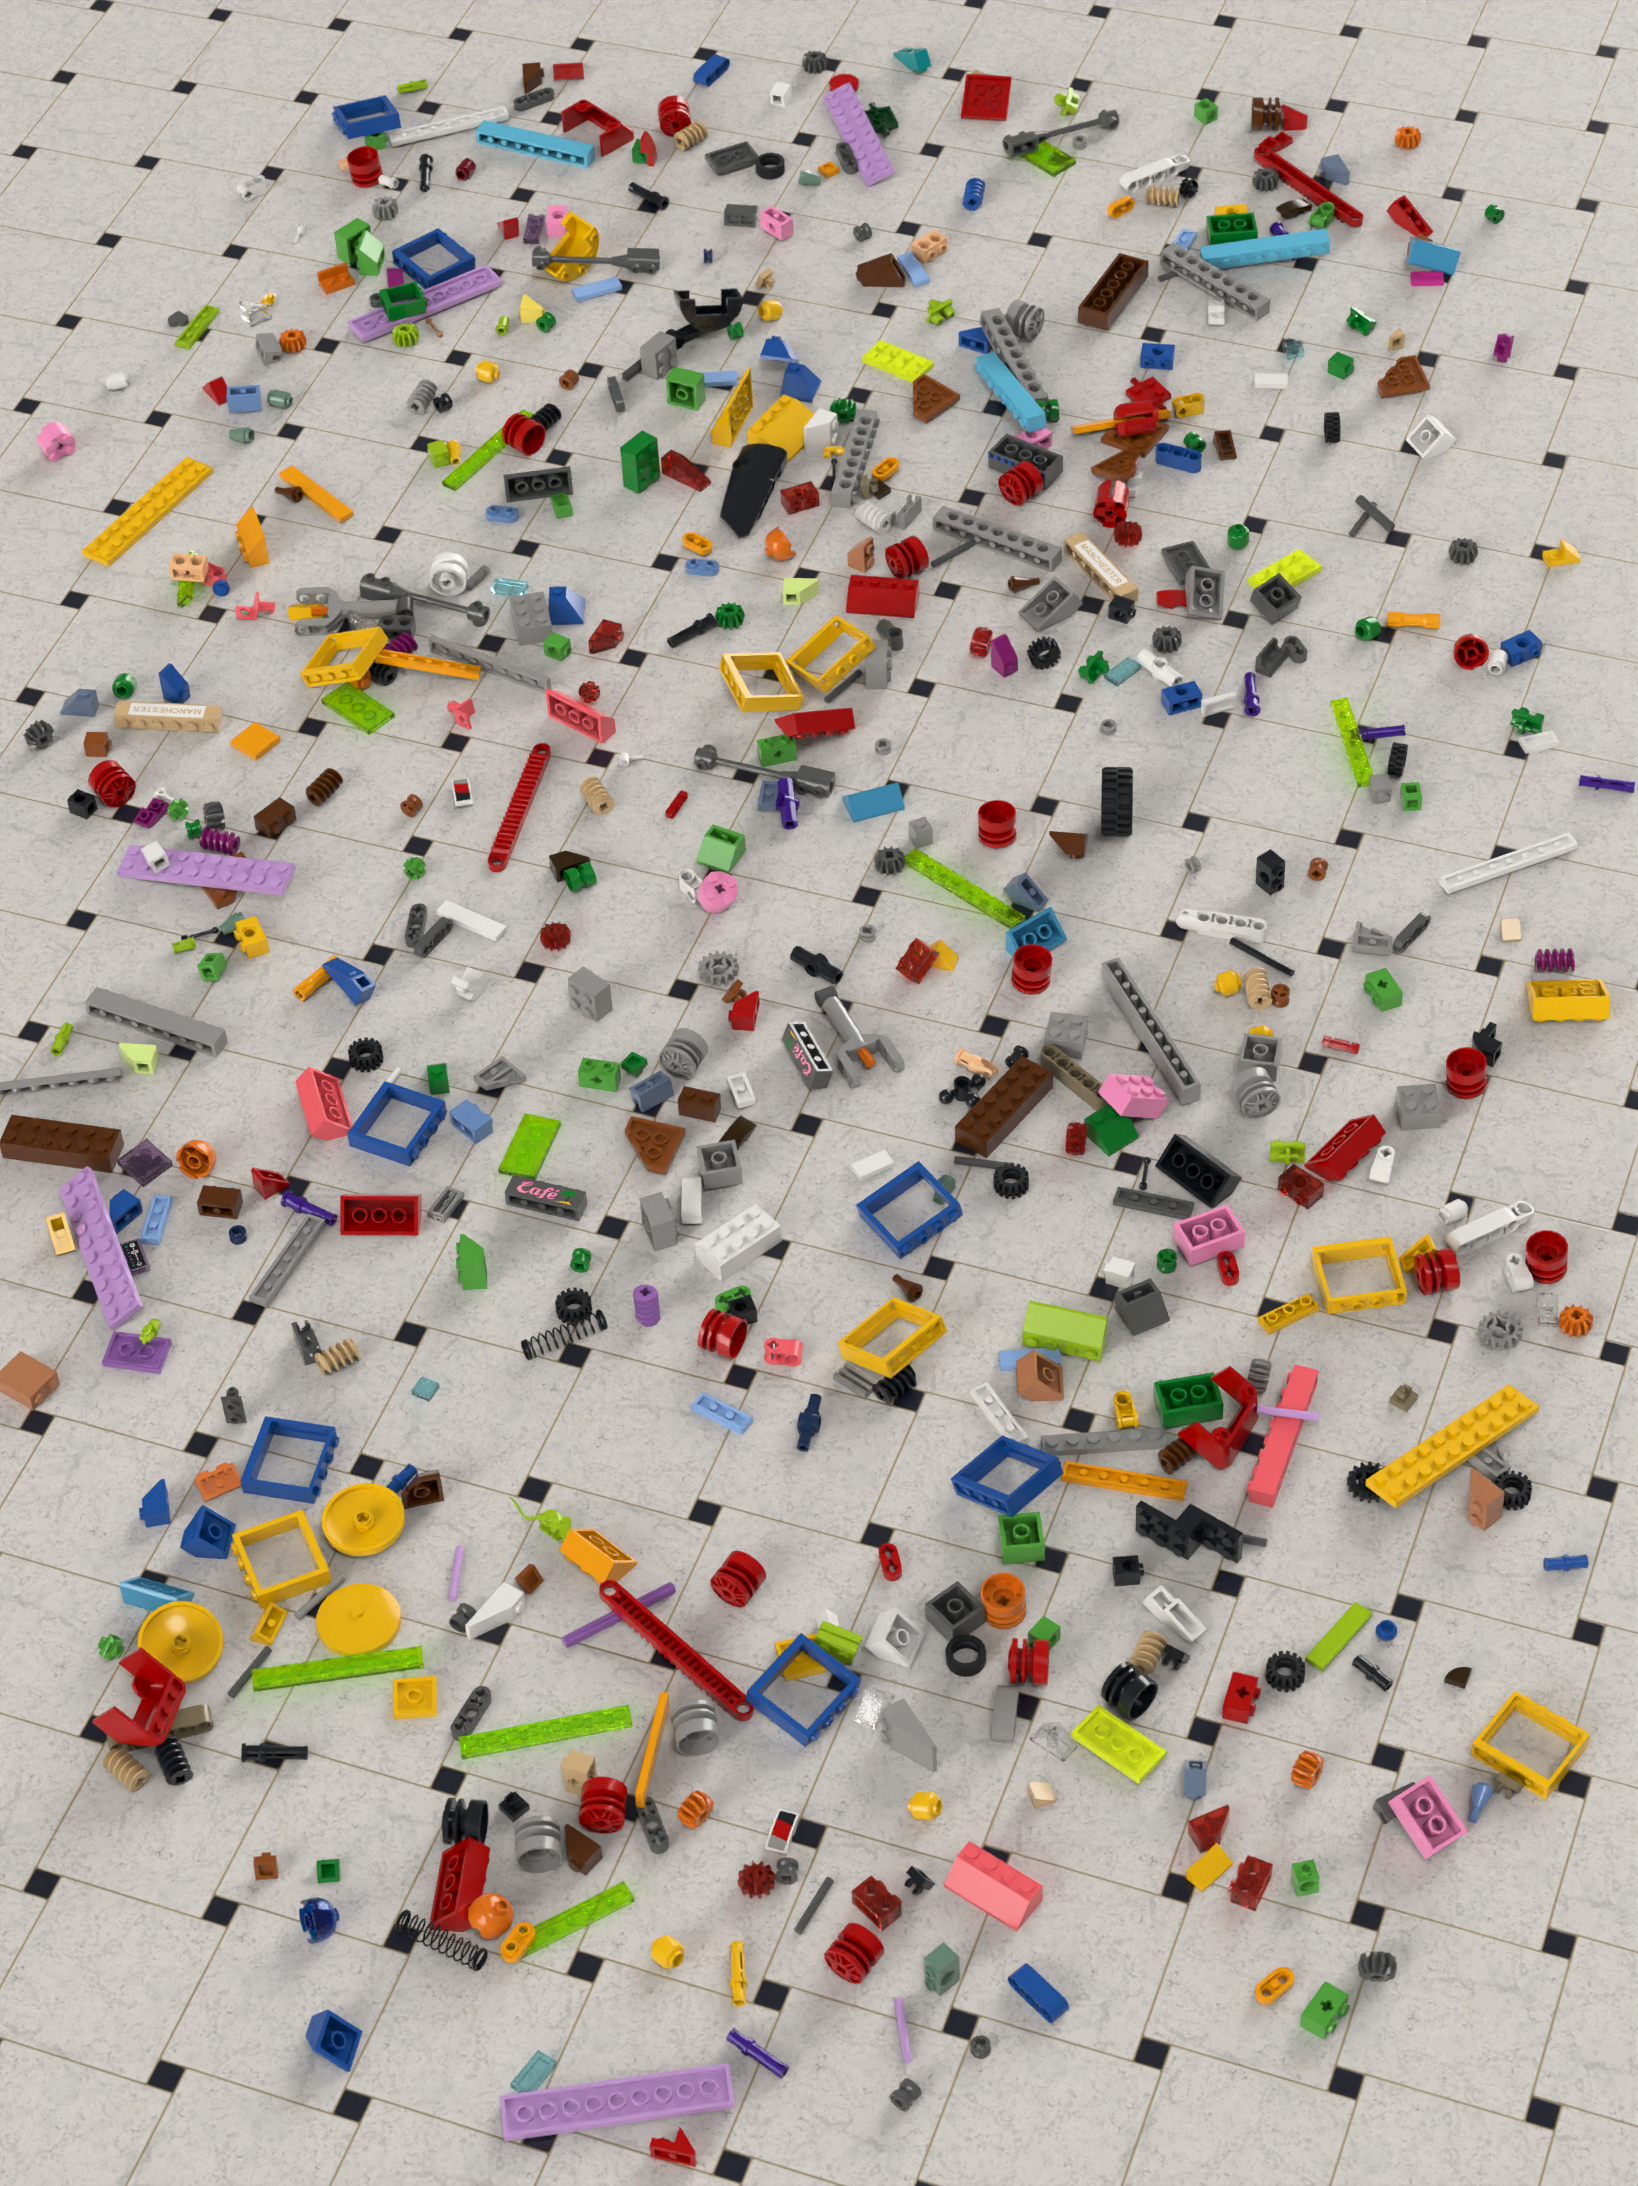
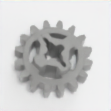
(718, 968)
(1500, 1330)

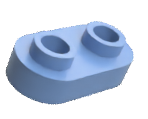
(502, 514)
(702, 567)

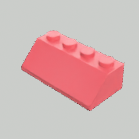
(579, 716)
(323, 1104)
(993, 1886)

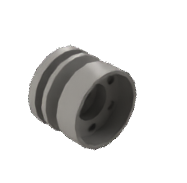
(1025, 319)
(683, 1053)
(1255, 1092)
(695, 1727)
(538, 1844)

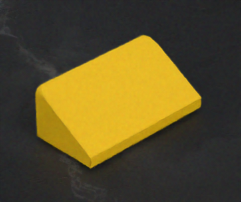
(302, 611)
(268, 1624)
(1209, 1868)

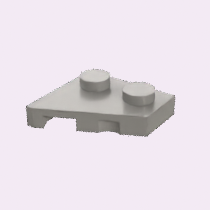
(1371, 941)
(499, 1074)
(1491, 1461)

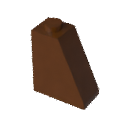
(881, 272)

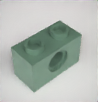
(941, 1969)

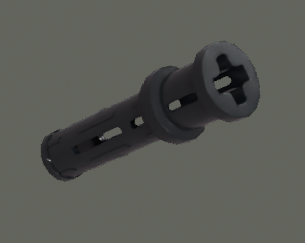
(425, 168)
(653, 198)
(698, 627)
(263, 1752)

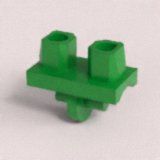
(1359, 321)
(1095, 666)
(1527, 722)

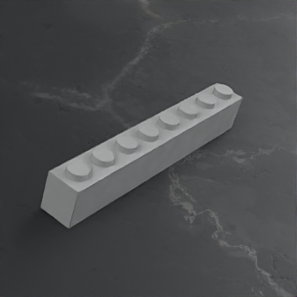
(156, 1022)

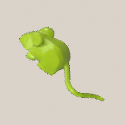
(551, 1522)

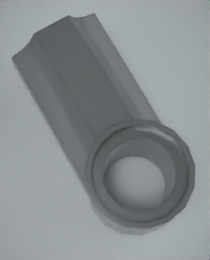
(891, 633)

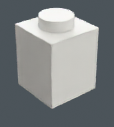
(780, 94)
(155, 857)
(1119, 1272)

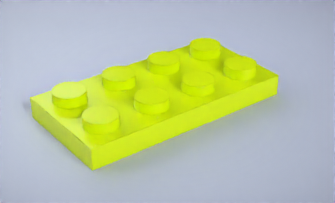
(897, 361)
(1293, 567)
(1118, 1744)

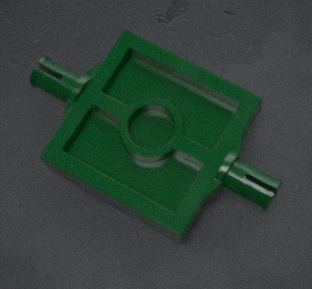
(881, 118)

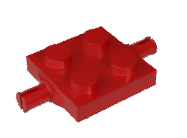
(1148, 389)

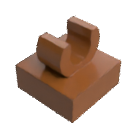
(733, 992)
(529, 1578)
(266, 1866)

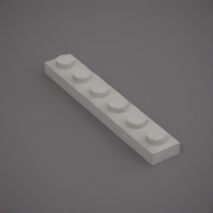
(287, 1260)
(1104, 1441)

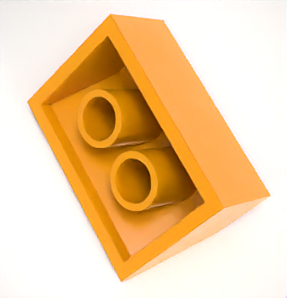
(251, 539)
(596, 1555)

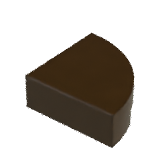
(882, 491)
(1458, 1677)

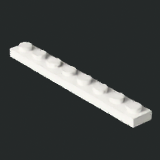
(447, 126)
(1508, 863)

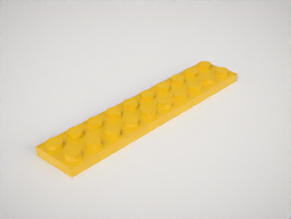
(147, 511)
(1452, 1446)

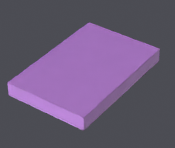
(129, 1353)

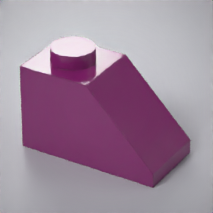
(1003, 656)

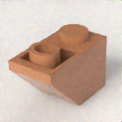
(862, 555)

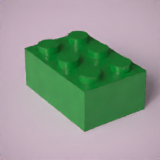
(1231, 228)
(640, 462)
(1188, 1400)

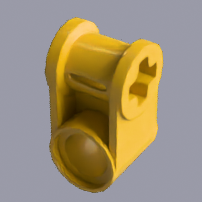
(1190, 405)
(1124, 1413)

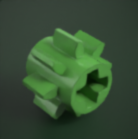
(178, 809)
(414, 868)
(111, 1647)

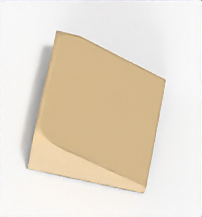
(1396, 340)
(1510, 929)
(1041, 1794)

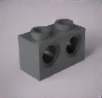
(397, 624)

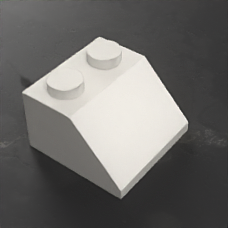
(821, 431)
(1430, 438)
(894, 1638)

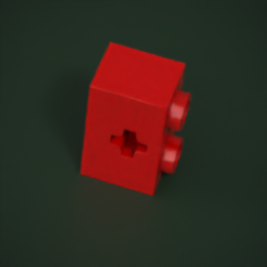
(1240, 1698)

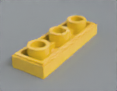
(1288, 1314)

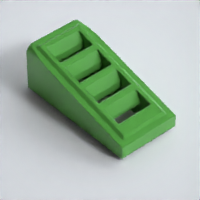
(561, 505)

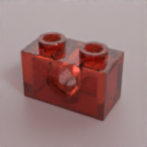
(799, 498)
(1300, 1186)

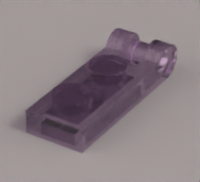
(534, 229)

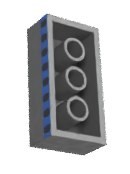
(1012, 450)

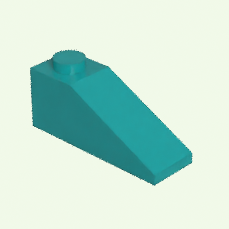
(914, 58)

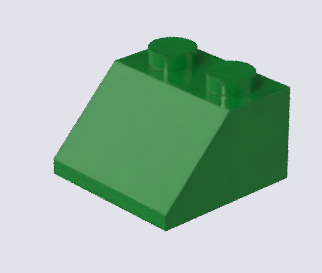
(1110, 1130)

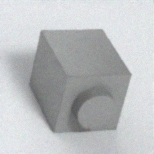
(1380, 788)
(920, 832)

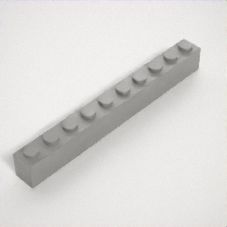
(1151, 1031)

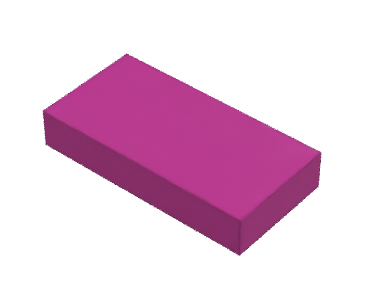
(1427, 278)

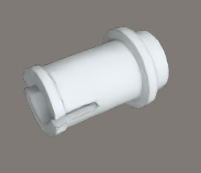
(391, 182)

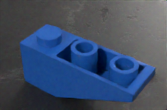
(351, 980)

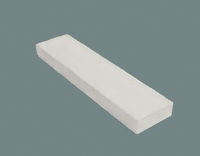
(471, 920)
(998, 1413)

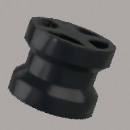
(442, 402)

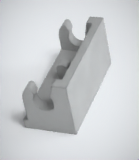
(267, 347)
(907, 513)

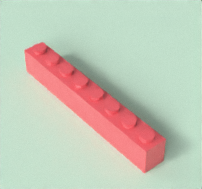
(1282, 1437)

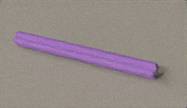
(611, 1618)

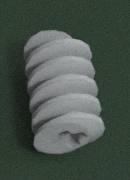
(422, 396)

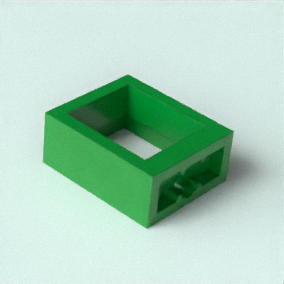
(401, 293)

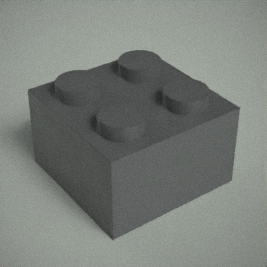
(1275, 598)
(955, 1612)

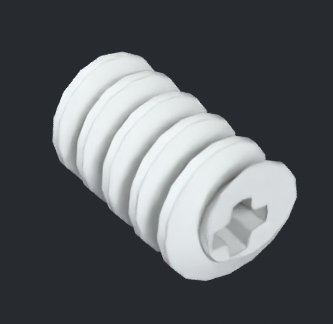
(873, 517)

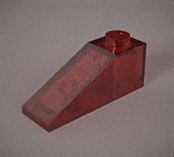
(684, 471)

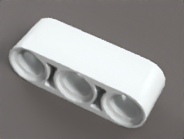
(691, 1200)

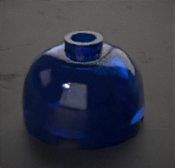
(318, 1918)

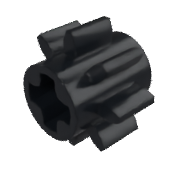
(1188, 187)

